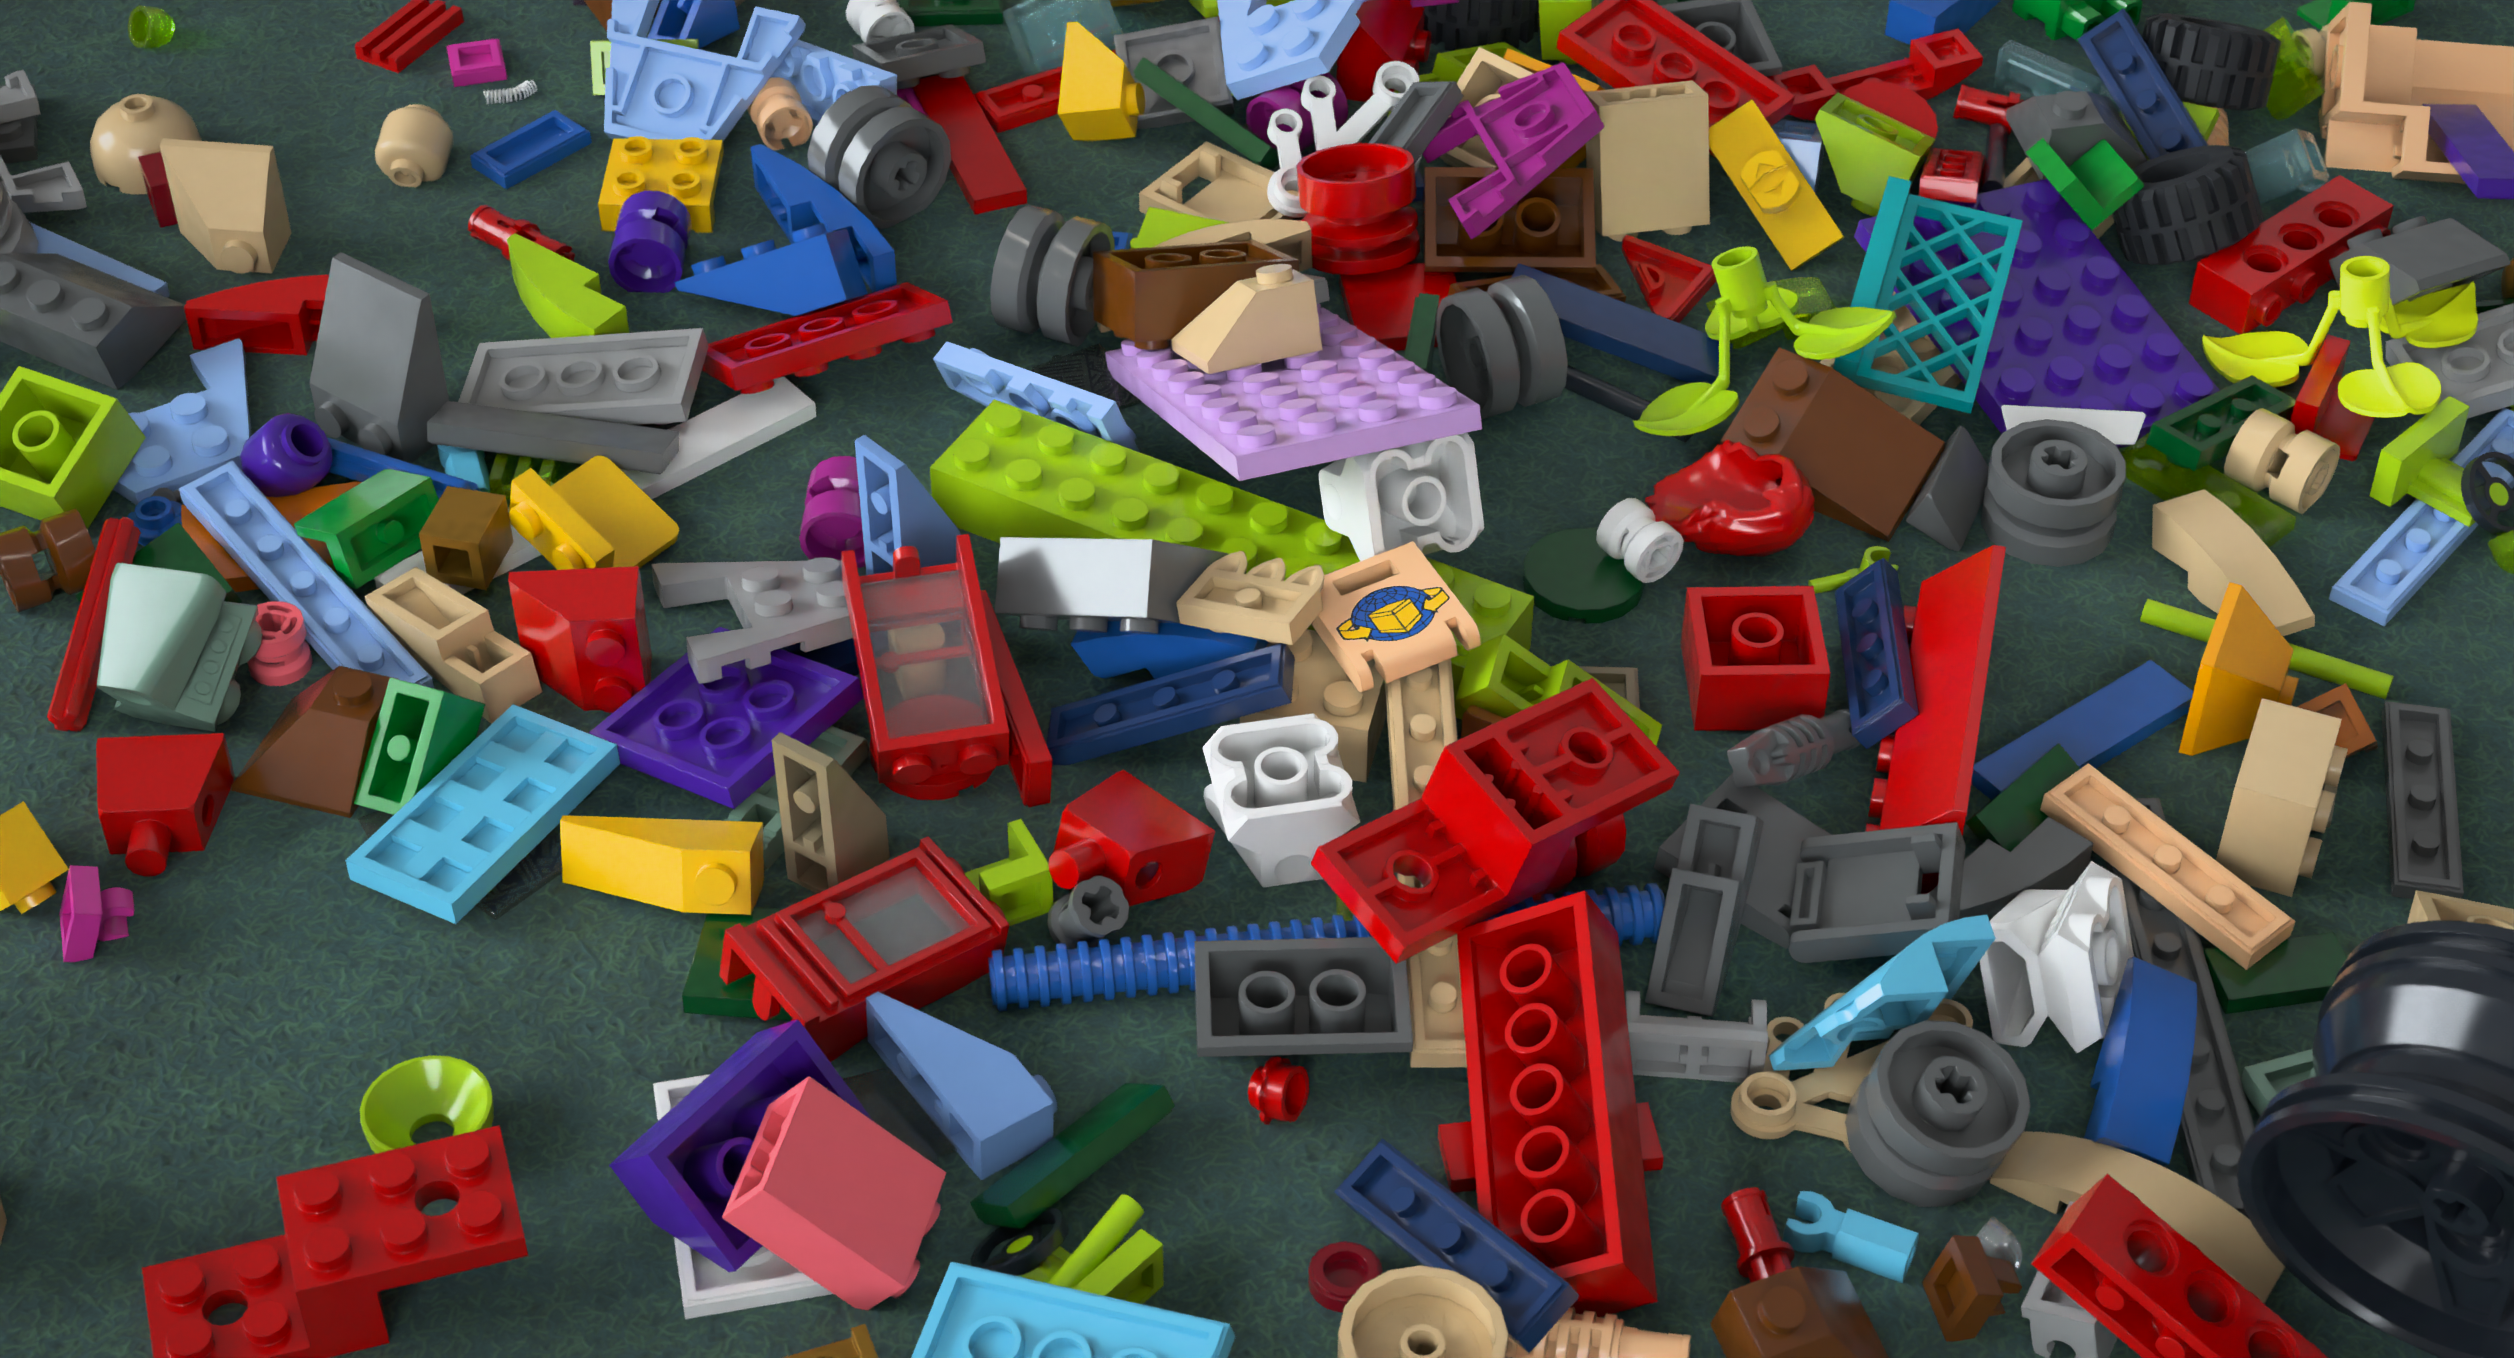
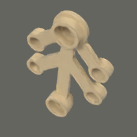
(1795, 1100)

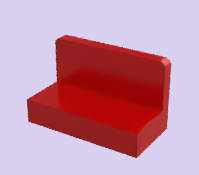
(2319, 405)

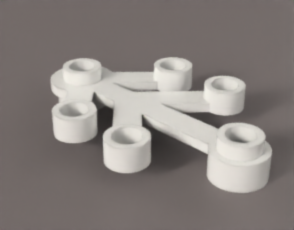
(1389, 76)

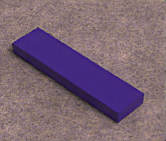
(2473, 149)

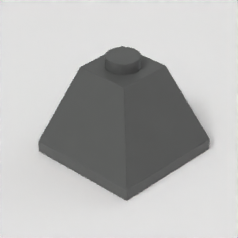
(2072, 126)

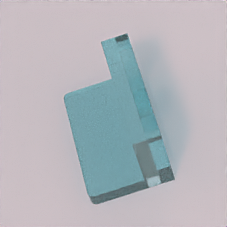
(2037, 74)

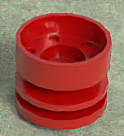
(1359, 207)

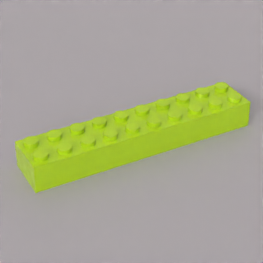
(1053, 481)

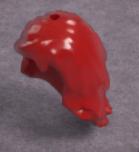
(1736, 501)

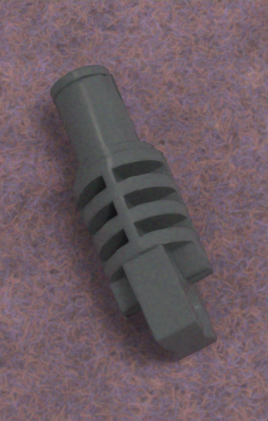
(1790, 749)

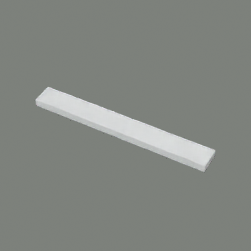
(703, 445)

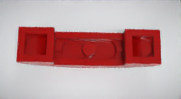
(1932, 68)

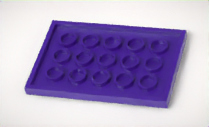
(2067, 320)

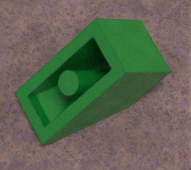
(414, 742)

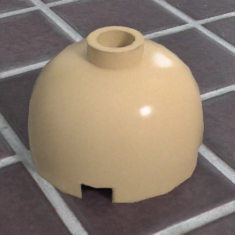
(134, 130)

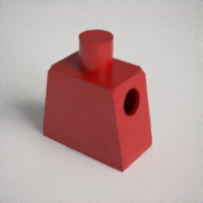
(160, 795)
(1133, 839)

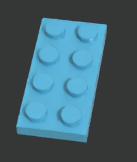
(483, 813)

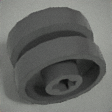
(880, 154)
(1047, 274)
(1502, 345)
(2053, 492)
(1937, 1113)

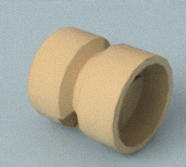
(2274, 457)

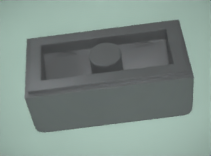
(1951, 492)

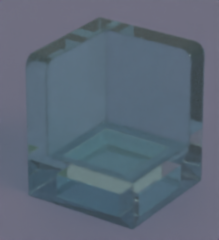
(2287, 165)

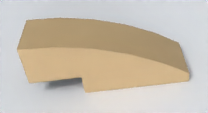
(2220, 549)
(456, 642)

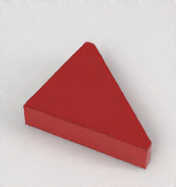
(1666, 278)

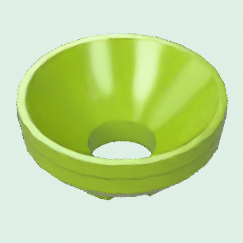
(422, 1093)

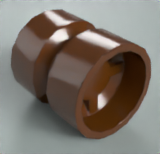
(66, 550)

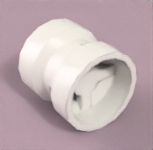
(878, 19)
(1634, 535)

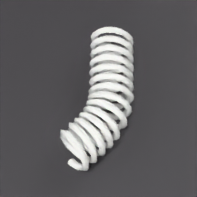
(508, 92)

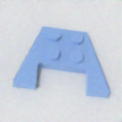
(1282, 43)
(681, 90)
(194, 429)

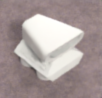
(1405, 496)
(1279, 793)
(2059, 960)

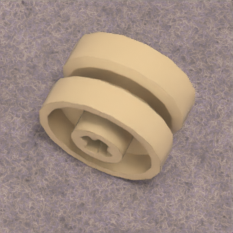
(1422, 1316)

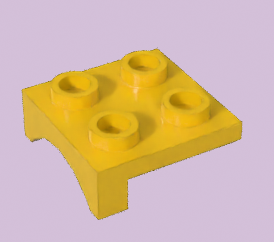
(677, 167)

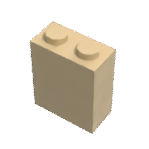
(1650, 159)

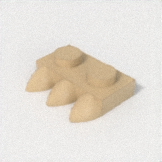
(1253, 602)

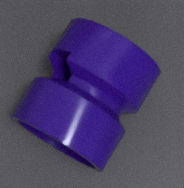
(650, 242)

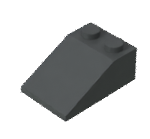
(377, 361)

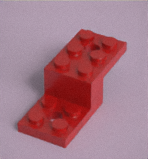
(1494, 819)
(344, 1241)

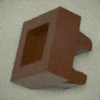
(1968, 1287)

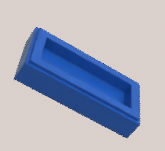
(530, 149)

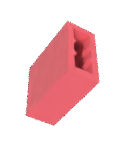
(836, 1196)

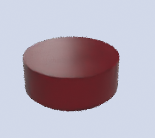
(1339, 1272)

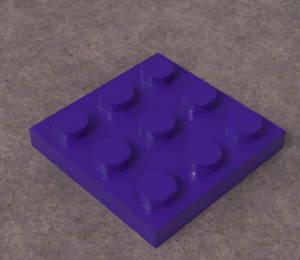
(721, 731)

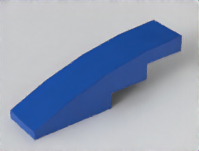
(804, 200)

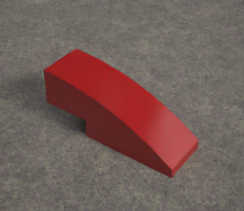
(265, 315)

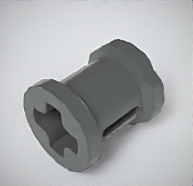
(1088, 912)

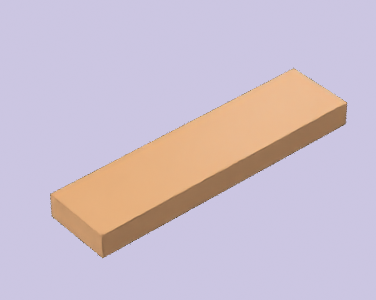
(2168, 866)

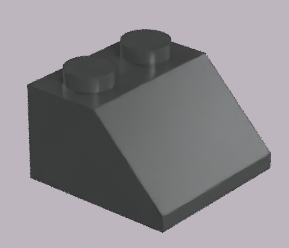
(2426, 256)

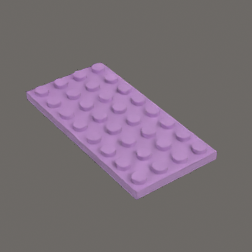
(1297, 408)

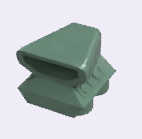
(174, 646)

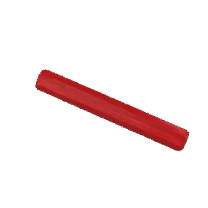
(82, 658)

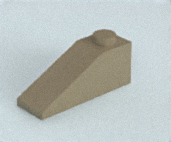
(825, 818)

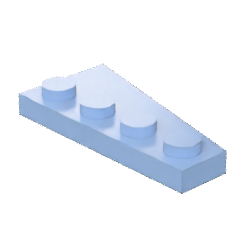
(826, 76)
(988, 379)

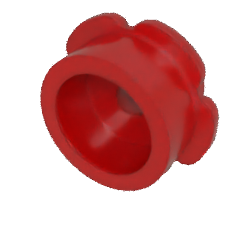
(1274, 1086)

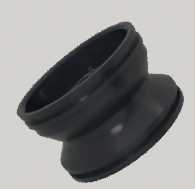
(2398, 1157)

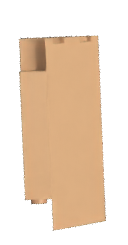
(2377, 90)

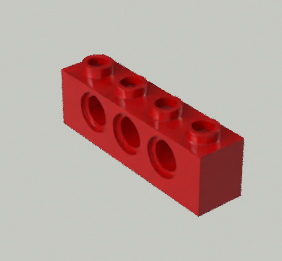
(2286, 256)
(2158, 1285)

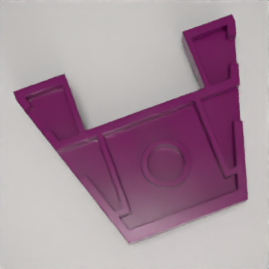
(1528, 135)

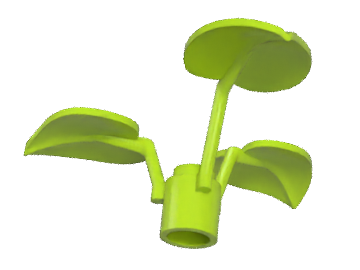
(1745, 307)

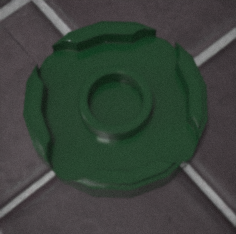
(1578, 578)

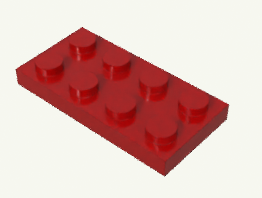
(1647, 45)
(813, 339)

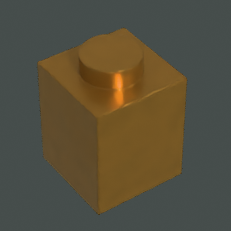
(466, 537)

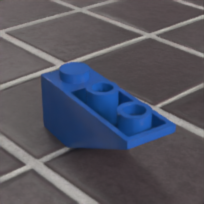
(788, 280)

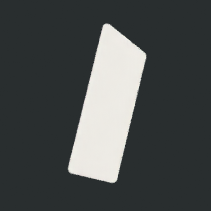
(2117, 426)

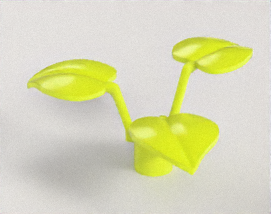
(2365, 301)

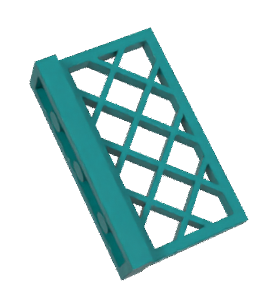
(1882, 273)

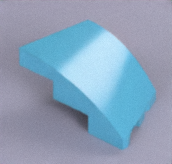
(1891, 997)

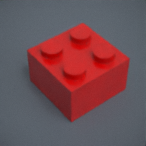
(1753, 656)

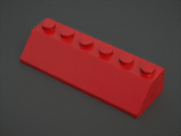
(1949, 655)
(1557, 1098)

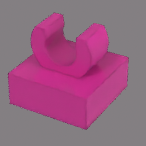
(91, 914)

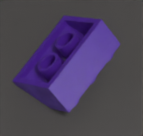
(696, 1151)

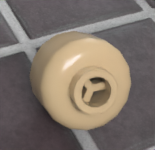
(413, 145)

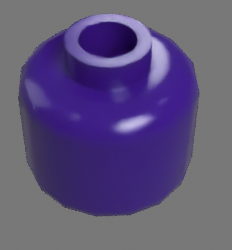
(286, 456)

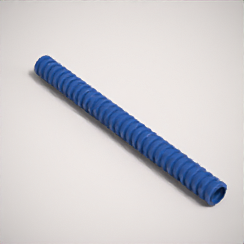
(1172, 960)

